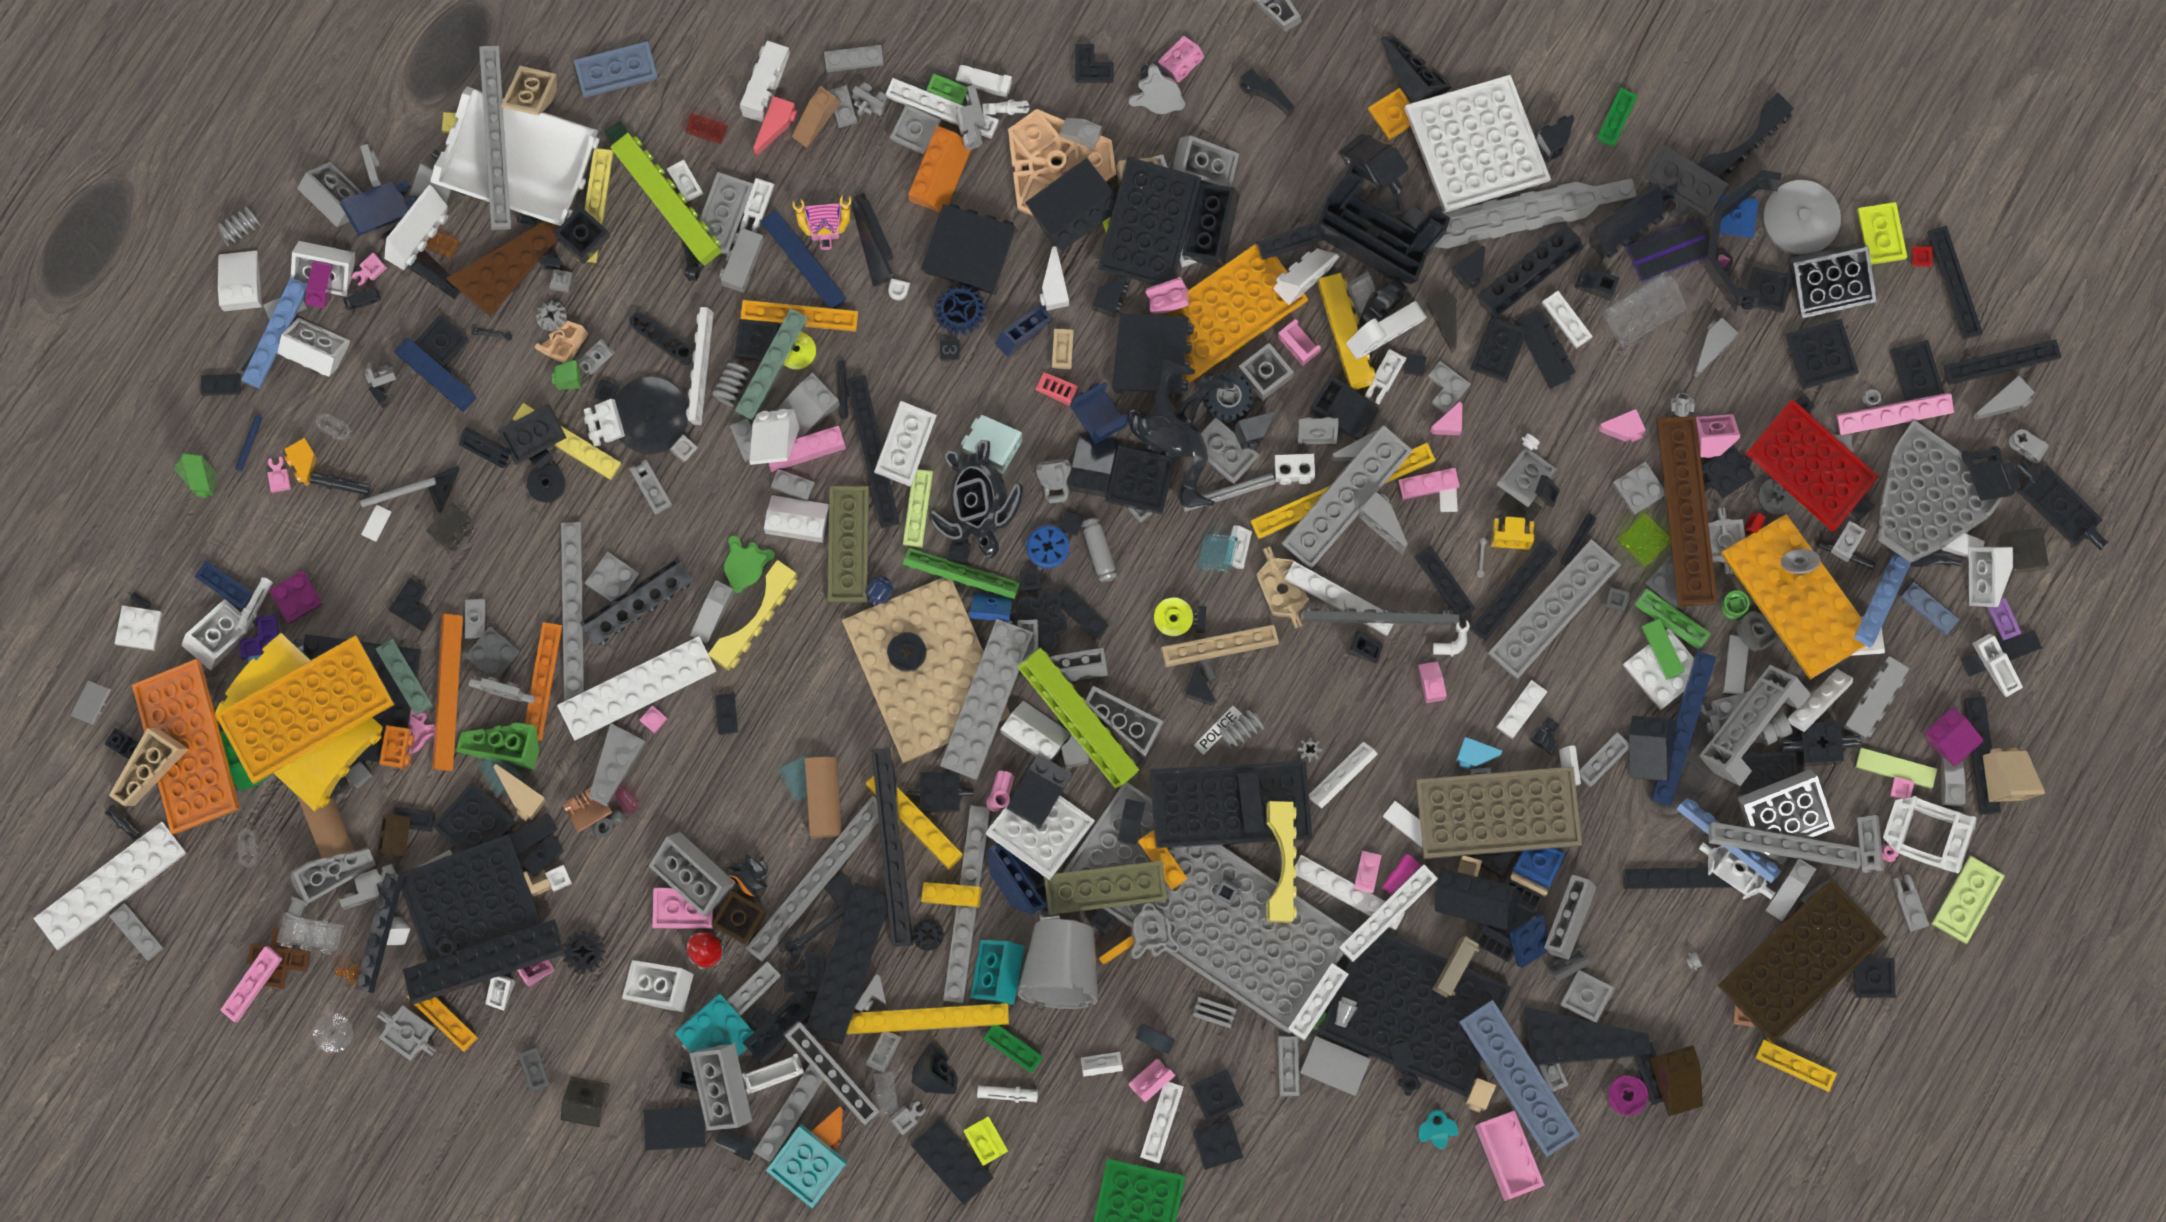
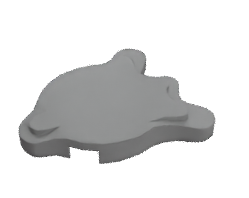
(1159, 93)
(1152, 932)

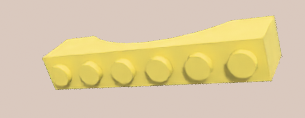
(729, 648)
(1280, 820)

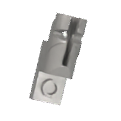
(970, 120)
(368, 887)

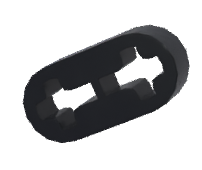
(362, 299)

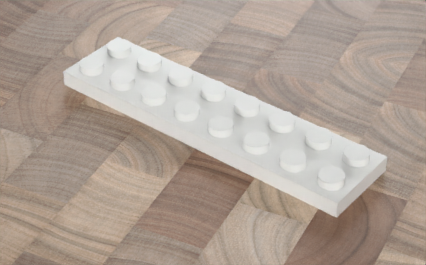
(636, 688)
(110, 885)

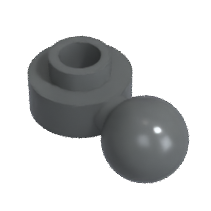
(616, 818)

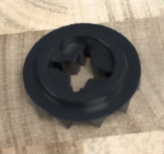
(928, 944)

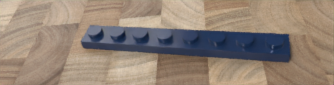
(1686, 722)

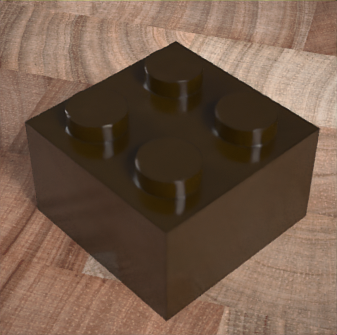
(739, 918)

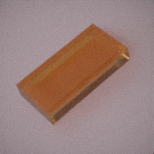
(443, 245)

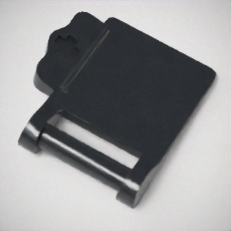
(1994, 477)

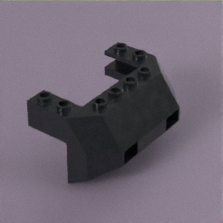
(1373, 234)

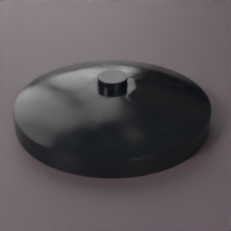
(651, 415)

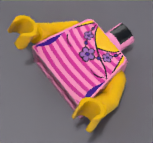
(823, 221)

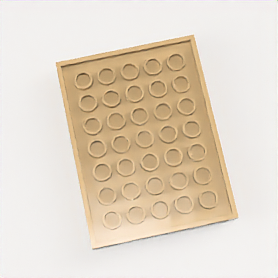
(924, 703)

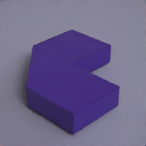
(267, 631)

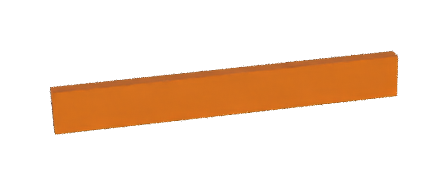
(447, 692)

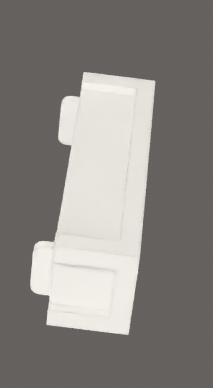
(772, 1074)

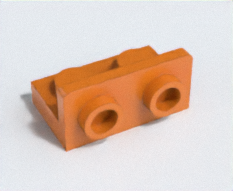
(396, 747)

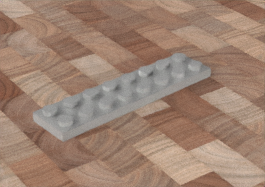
(1346, 496)
(1554, 609)
(986, 699)

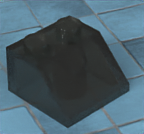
(584, 1102)

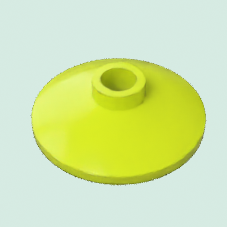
(804, 356)
(1175, 607)

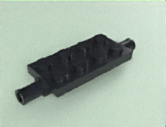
(2060, 506)

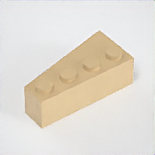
(147, 765)

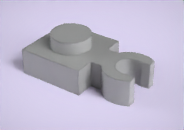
(905, 1118)

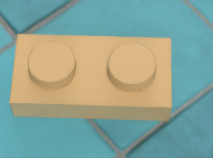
(1062, 349)

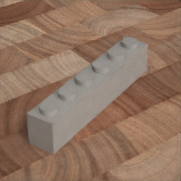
(831, 1073)

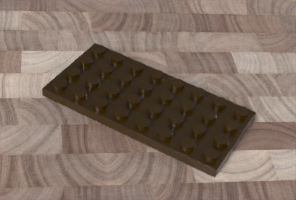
(1801, 961)

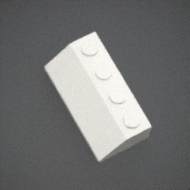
(416, 228)

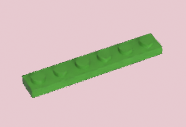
(961, 573)

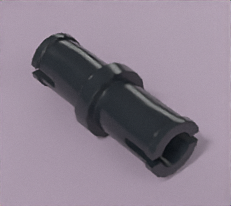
(123, 822)

